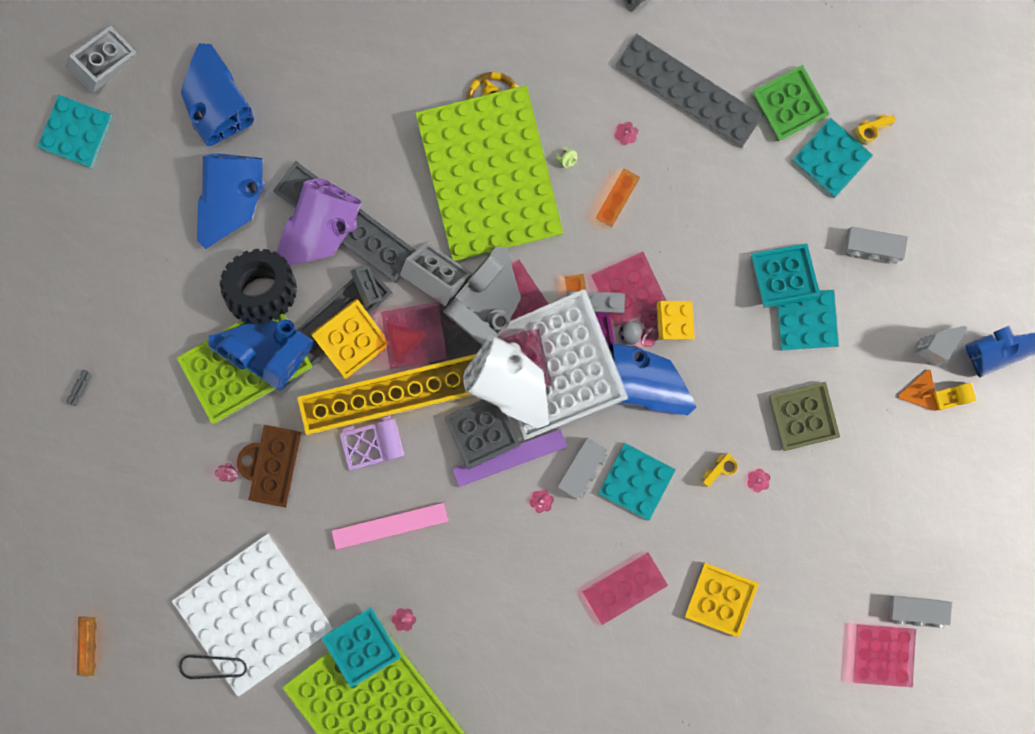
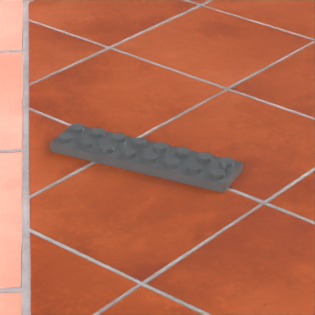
(689, 90)
(370, 238)
(330, 308)

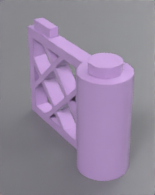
(387, 439)

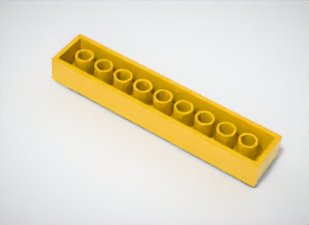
(384, 396)

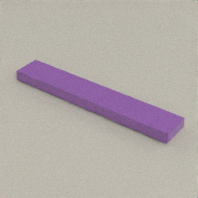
(526, 452)

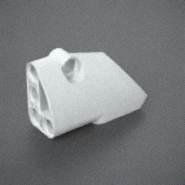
(508, 382)

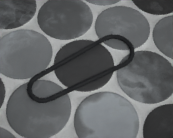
(214, 676)

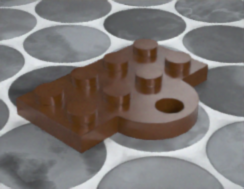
(271, 465)

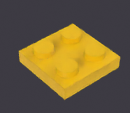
(675, 320)

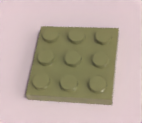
(804, 416)

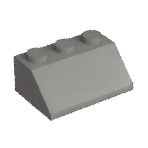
(435, 273)
(940, 345)

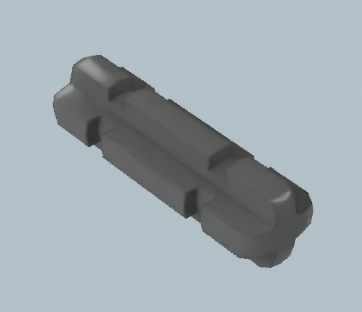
(79, 388)

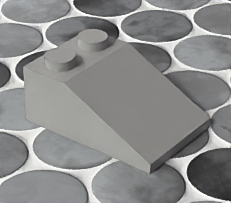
(100, 59)

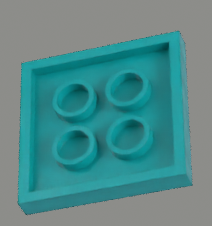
(75, 131)
(832, 157)
(785, 275)
(809, 323)
(636, 481)
(361, 647)

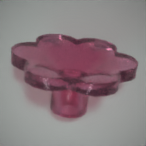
(626, 138)
(649, 318)
(649, 336)
(227, 473)
(755, 484)
(535, 501)
(407, 614)

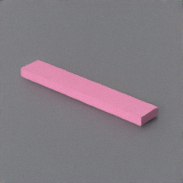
(390, 526)

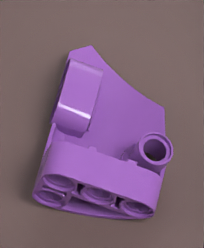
(318, 222)

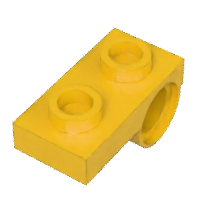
(881, 122)
(955, 396)
(711, 475)

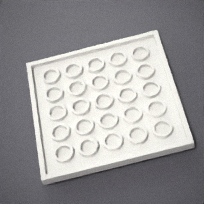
(576, 358)
(254, 613)

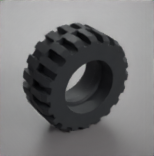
(251, 267)

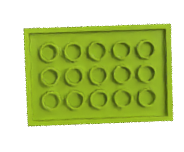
(222, 385)

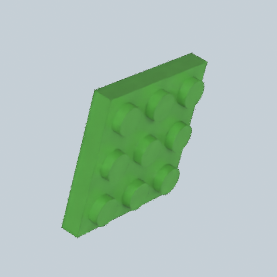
(790, 103)

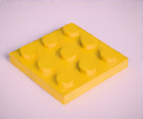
(350, 338)
(721, 600)

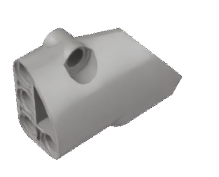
(487, 295)

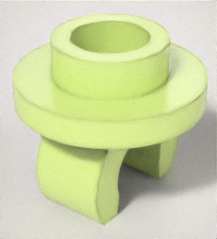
(569, 157)

